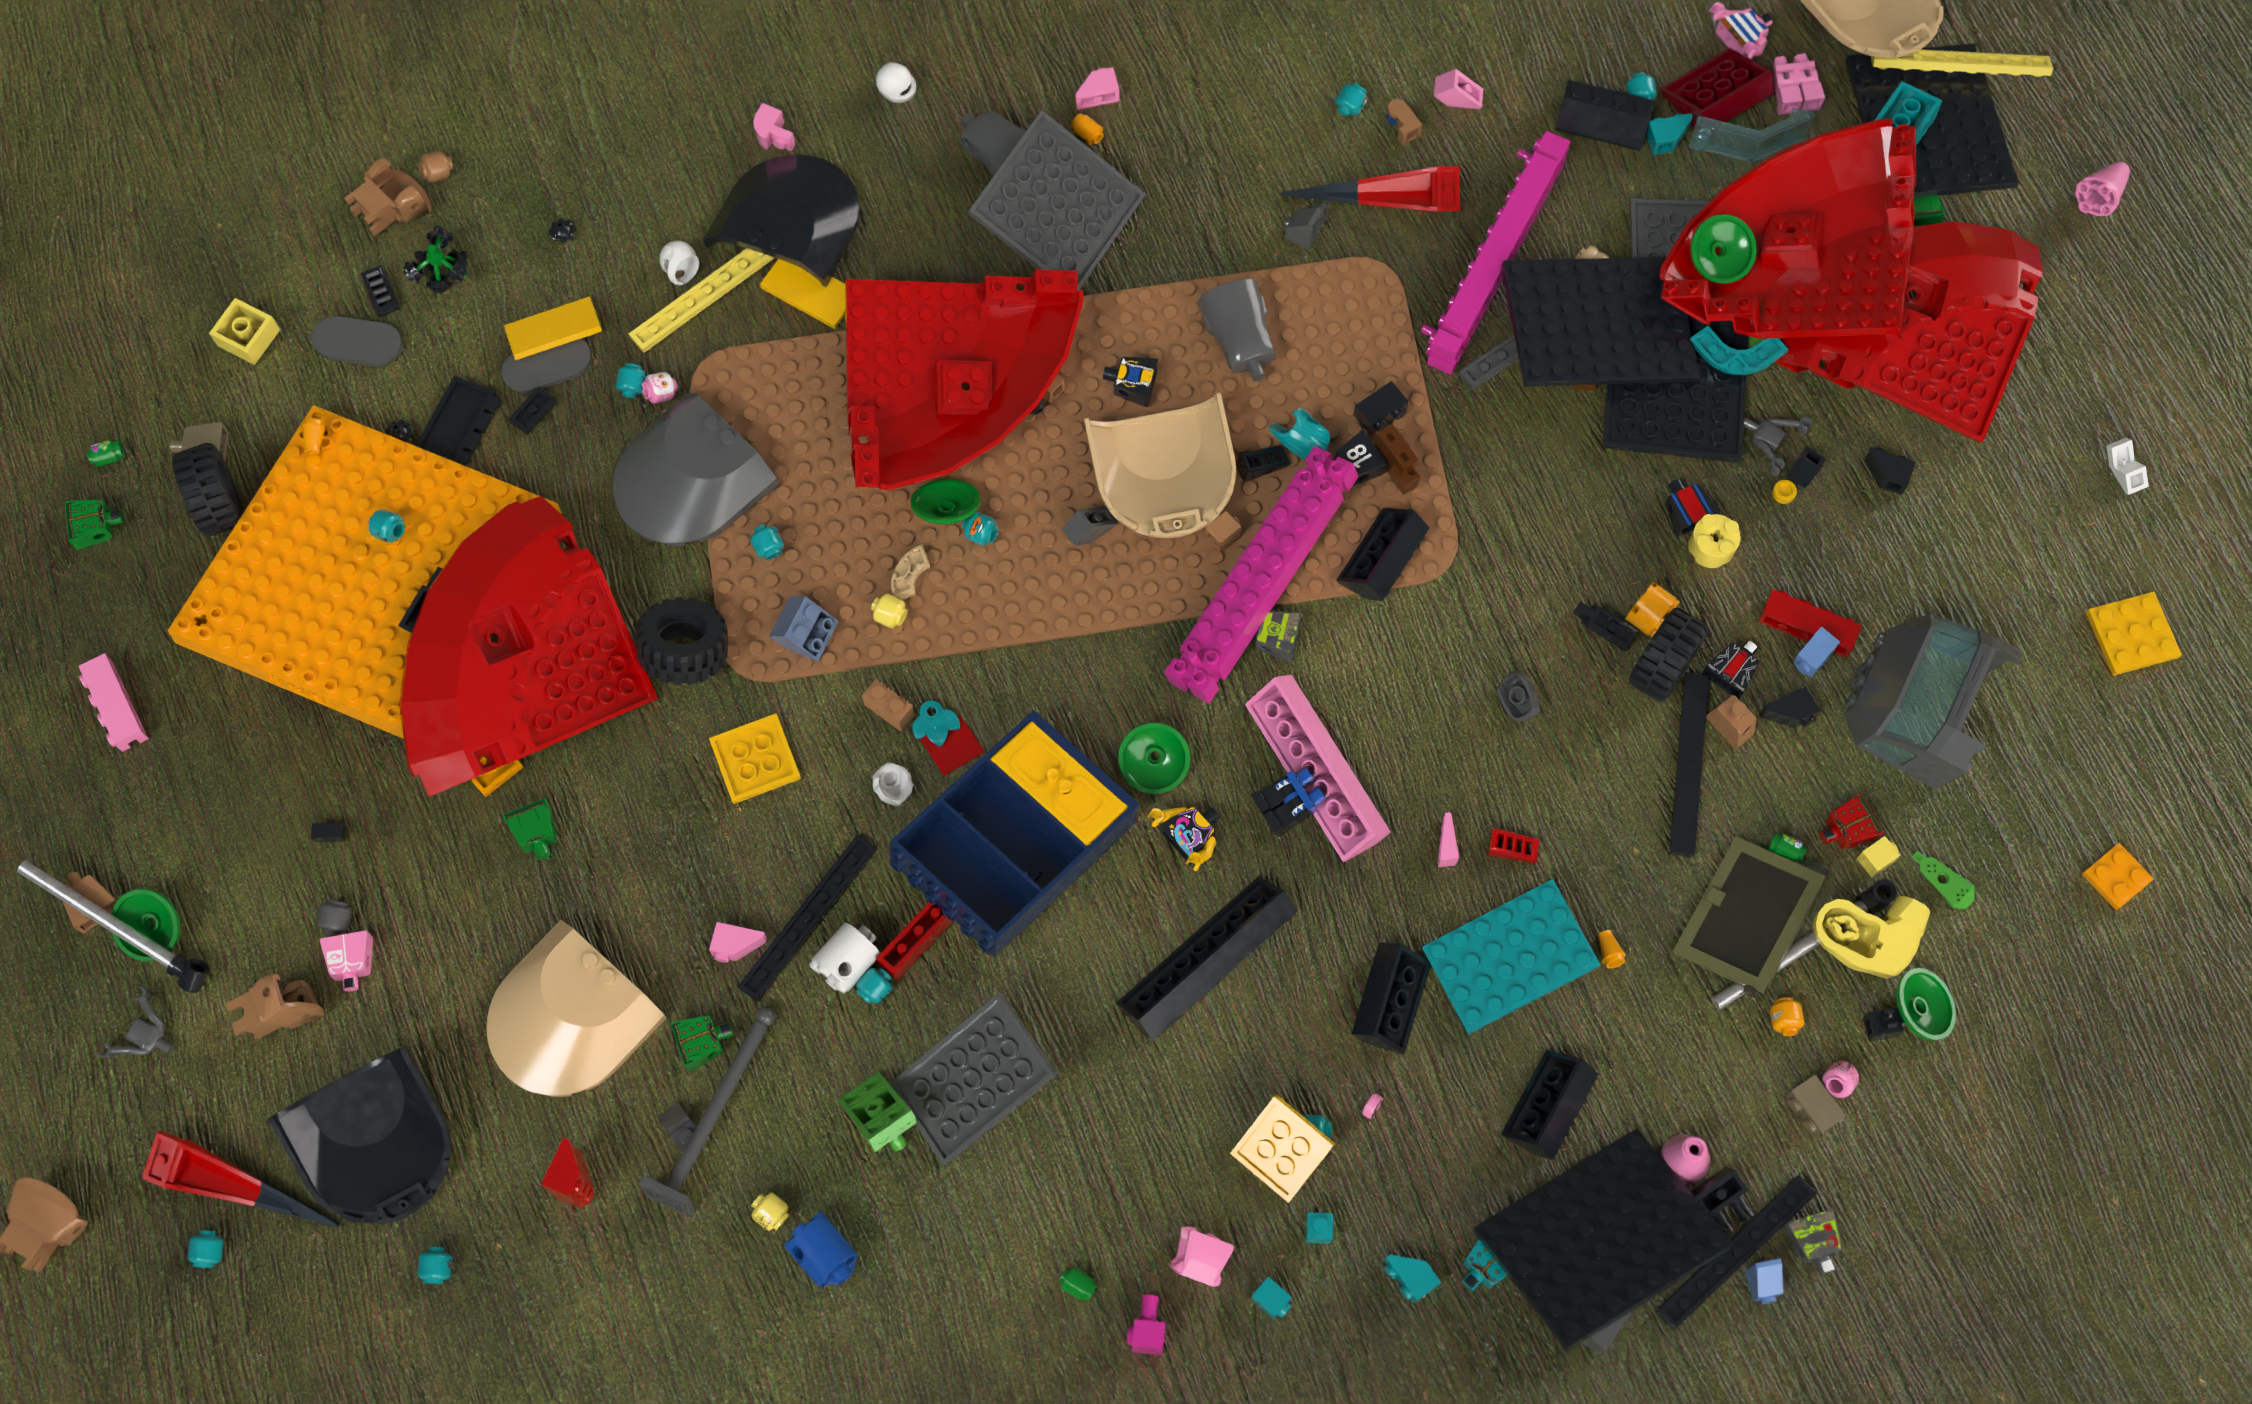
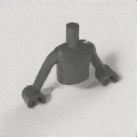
(1769, 437)
(142, 1033)

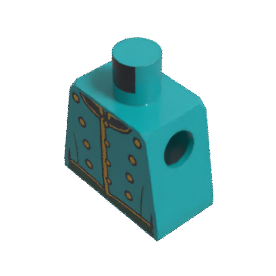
(1482, 1268)

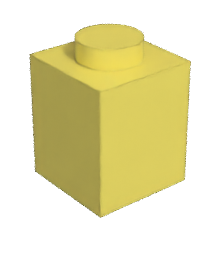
(1878, 856)

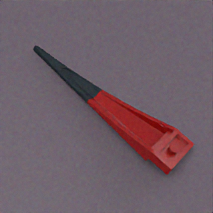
(1421, 190)
(193, 1169)

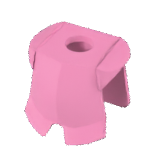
(1201, 1256)

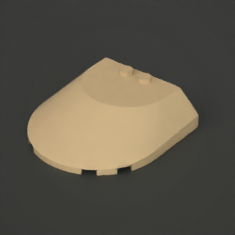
(1880, 26)
(1165, 469)
(566, 1017)

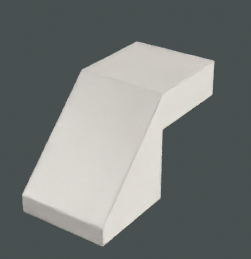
(2128, 472)

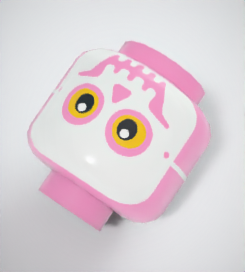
(659, 387)

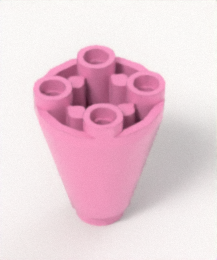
(2102, 190)
(1687, 1157)

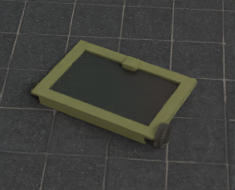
(1750, 915)

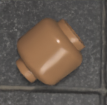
(435, 166)

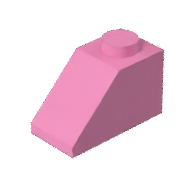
(1098, 89)
(1458, 90)
(734, 942)

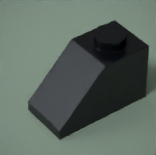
(1792, 710)

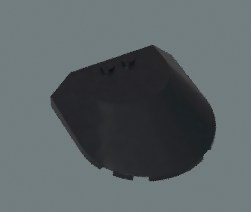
(791, 211)
(369, 1141)

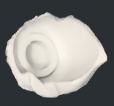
(892, 784)

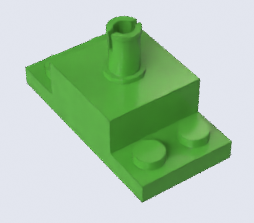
(878, 1113)

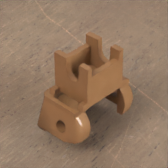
(388, 197)
(268, 1012)
(39, 1222)

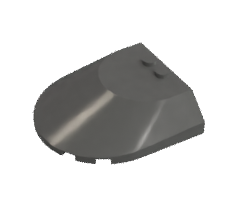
(688, 476)

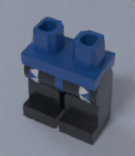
(1287, 801)

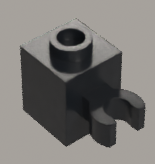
(1805, 467)
(1883, 1024)

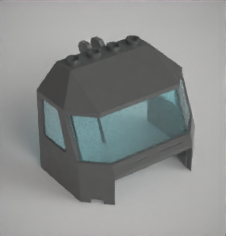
(1919, 693)

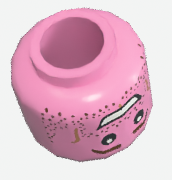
(1840, 1079)

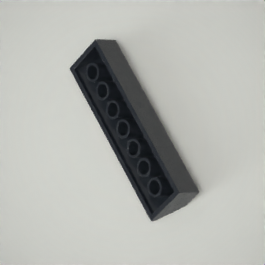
(1206, 957)

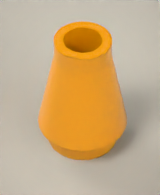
(313, 433)
(1611, 951)

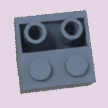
(804, 627)

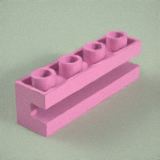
(112, 702)

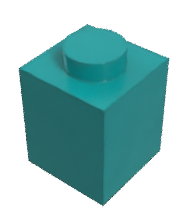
(1319, 1228)
(1272, 1299)

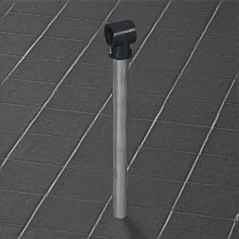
(1867, 901)
(190, 972)

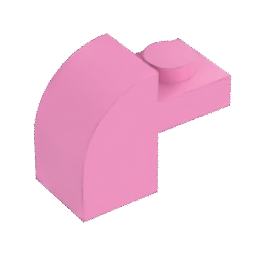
(769, 130)

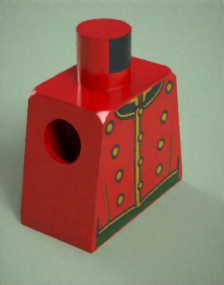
(1852, 825)

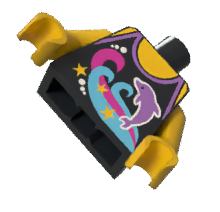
(1188, 832)

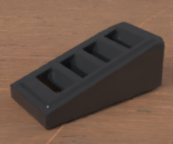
(374, 278)
(1248, 468)

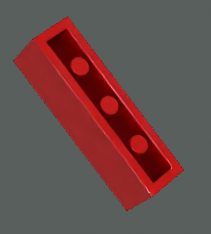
(1804, 620)
(913, 941)

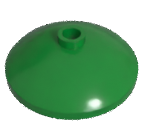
(1735, 245)
(945, 501)
(1151, 774)
(137, 910)
(1925, 1004)

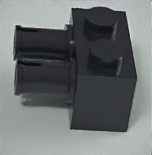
(1719, 1192)

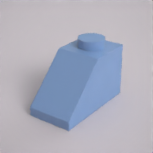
(1816, 652)
(1765, 1281)

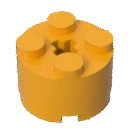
(1651, 609)

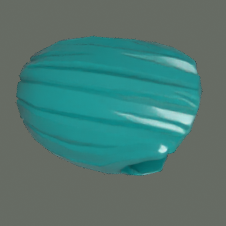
(1303, 436)

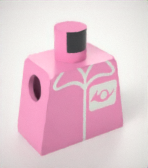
(348, 957)

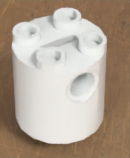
(846, 957)

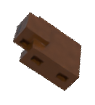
(1400, 459)

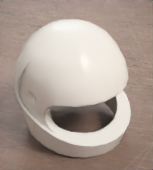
(893, 80)
(679, 256)

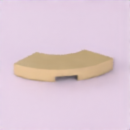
(908, 571)

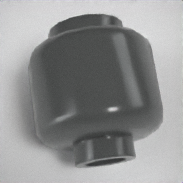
(333, 917)

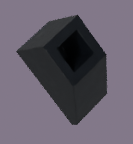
(1889, 470)

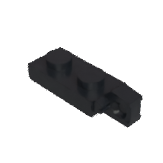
(1606, 625)

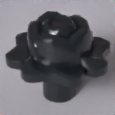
(562, 230)
(400, 430)

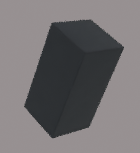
(328, 832)

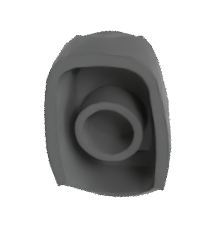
(1518, 697)

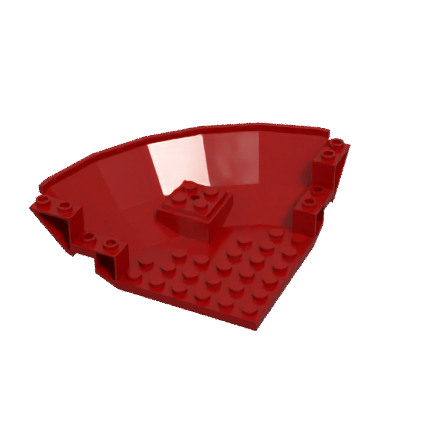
(1849, 246)
(1954, 335)
(923, 340)
(550, 674)

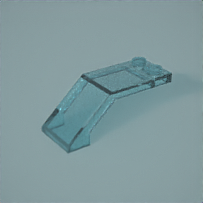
(1748, 143)

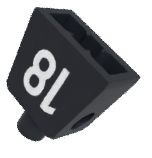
(1365, 457)

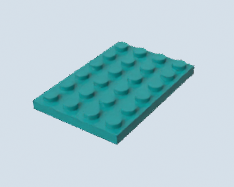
(1511, 956)

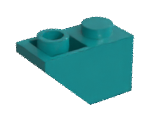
(1667, 133)
(1414, 1276)

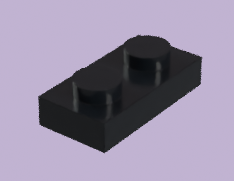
(532, 410)

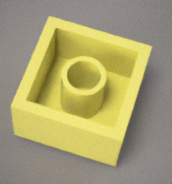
(244, 331)

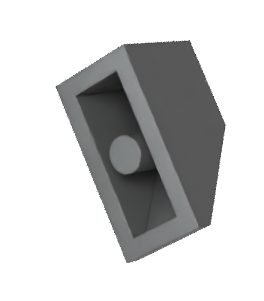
(1089, 525)

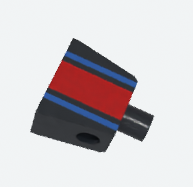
(1688, 506)

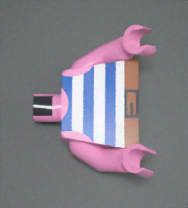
(1742, 29)

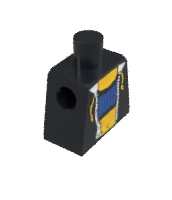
(1133, 379)

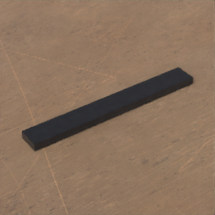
(1689, 765)
(807, 918)
(1745, 1245)

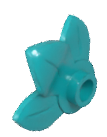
(935, 726)

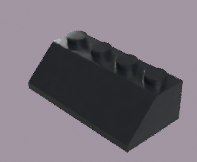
(1604, 115)
(1383, 553)
(1391, 997)
(1550, 1104)

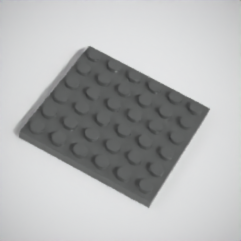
(1056, 200)

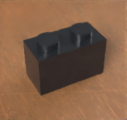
(1381, 408)

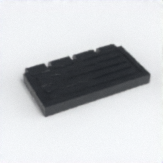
(457, 420)

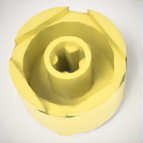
(1718, 529)

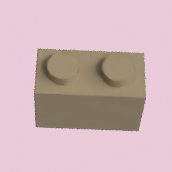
(1815, 1106)

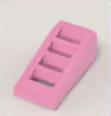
(1448, 848)

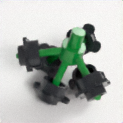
(433, 258)

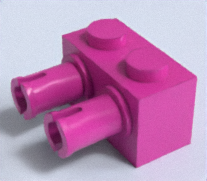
(1147, 1333)

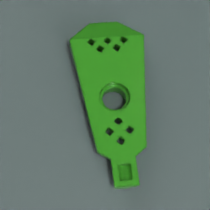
(1953, 884)

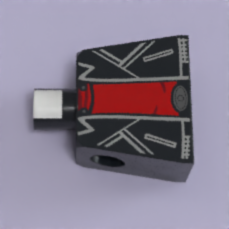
(1733, 668)

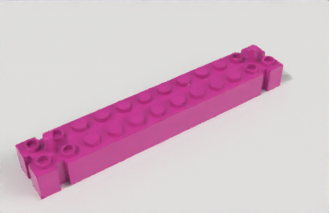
(1501, 244)
(1261, 574)

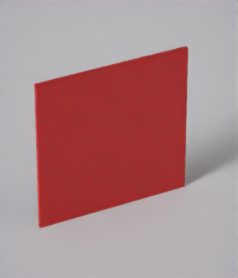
(957, 749)

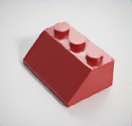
(569, 1176)

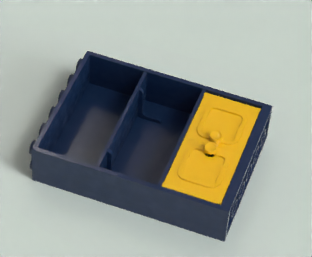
(1012, 833)

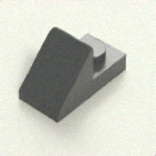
(677, 1125)

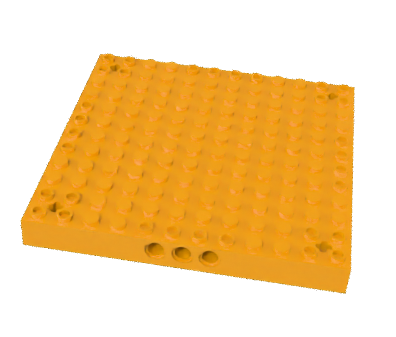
(307, 587)

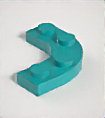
(1737, 361)

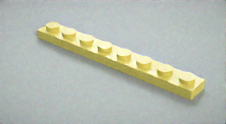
(1969, 62)
(698, 298)

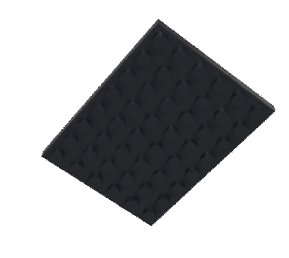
(1964, 143)
(1596, 323)
(1682, 417)
(1602, 1239)

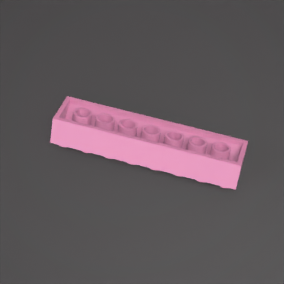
(1303, 743)

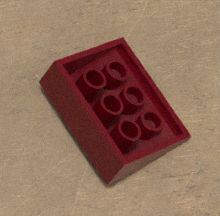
(1720, 87)

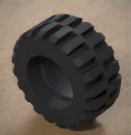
(207, 489)
(681, 620)
(1668, 654)

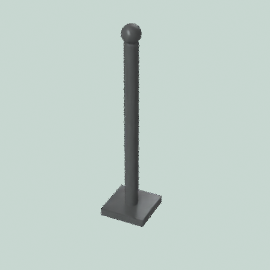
(668, 1193)

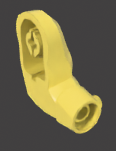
(1867, 941)

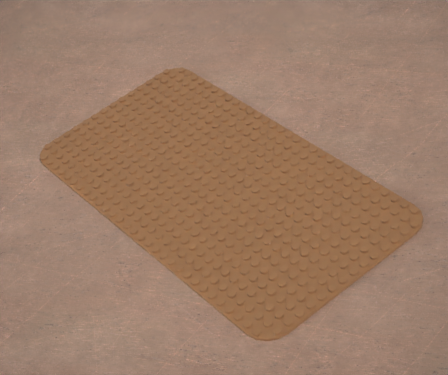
(1335, 339)

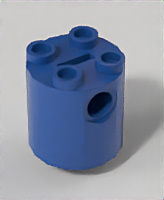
(822, 1252)

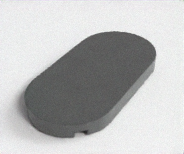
(357, 341)
(547, 367)

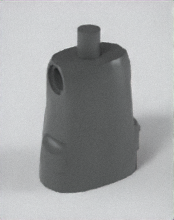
(989, 138)
(1237, 320)

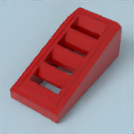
(1506, 836)

